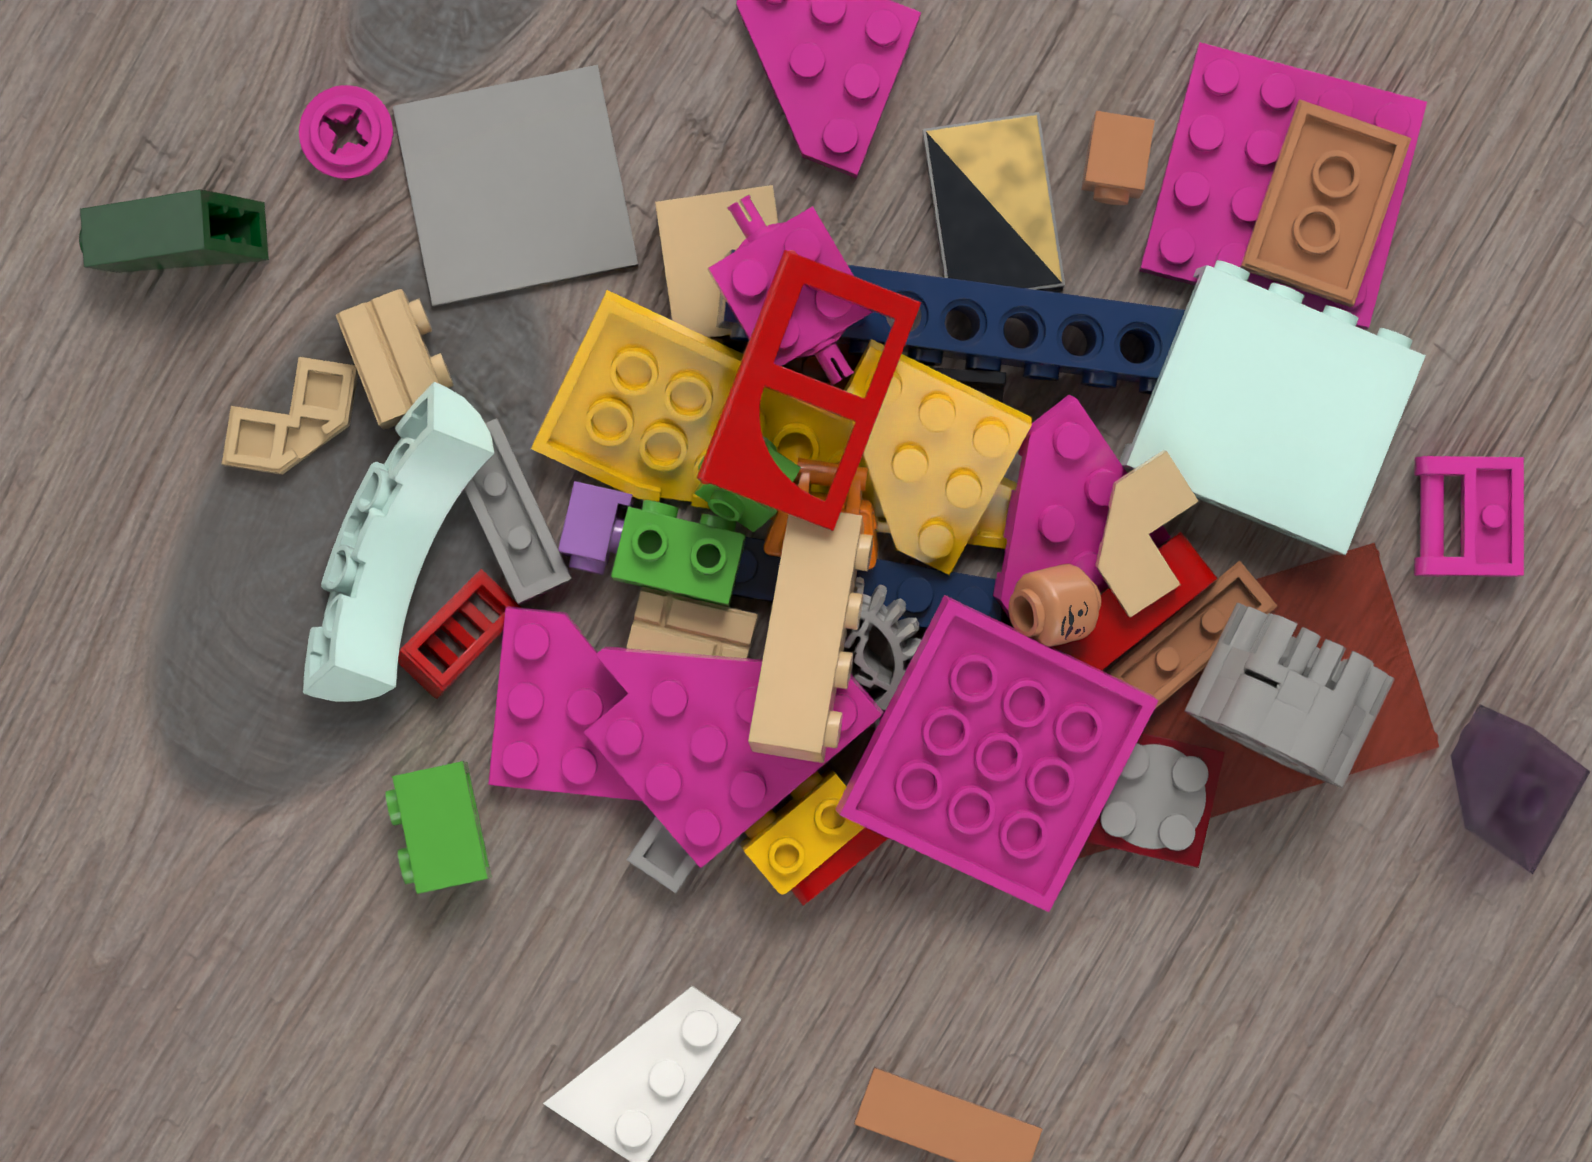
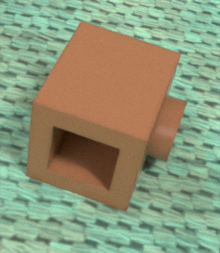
(1117, 157)

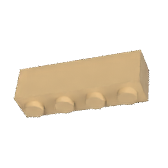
(807, 638)

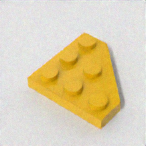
(935, 456)

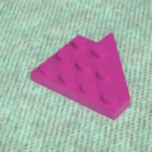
(687, 745)

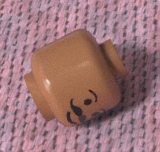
(1055, 605)

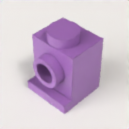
(593, 526)

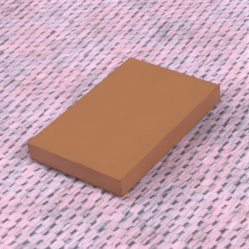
(1325, 203)

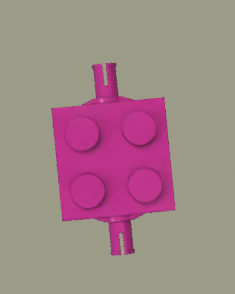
(749, 271)

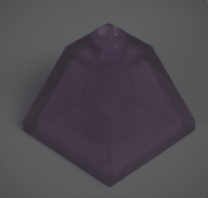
(1513, 785)

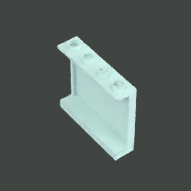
(1277, 407)

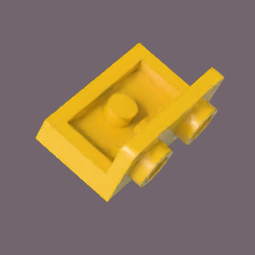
(801, 834)

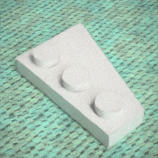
(647, 1078)

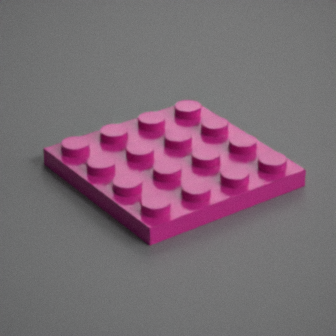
(1226, 155)
(996, 754)

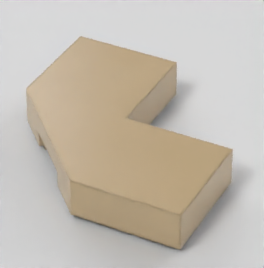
(317, 414)
(1137, 507)

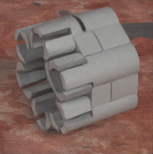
(1289, 695)

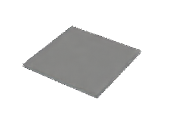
(515, 185)

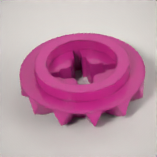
(342, 105)

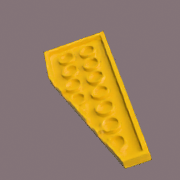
(648, 403)

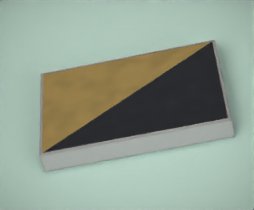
(994, 202)

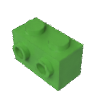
(679, 554)
(438, 827)

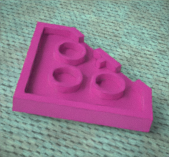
(831, 69)
(1060, 499)
(545, 701)

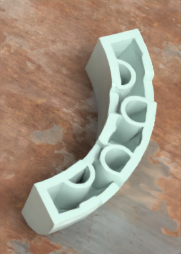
(387, 543)

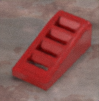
(422, 669)

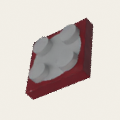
(1161, 801)

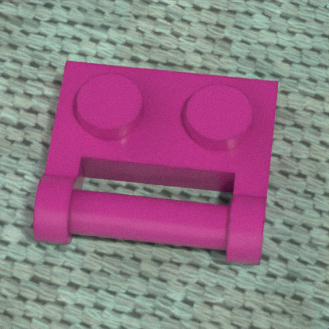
(1489, 516)

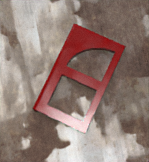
(737, 451)

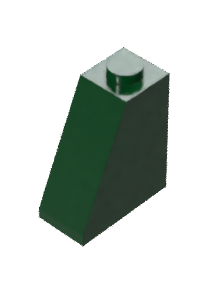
(173, 232)

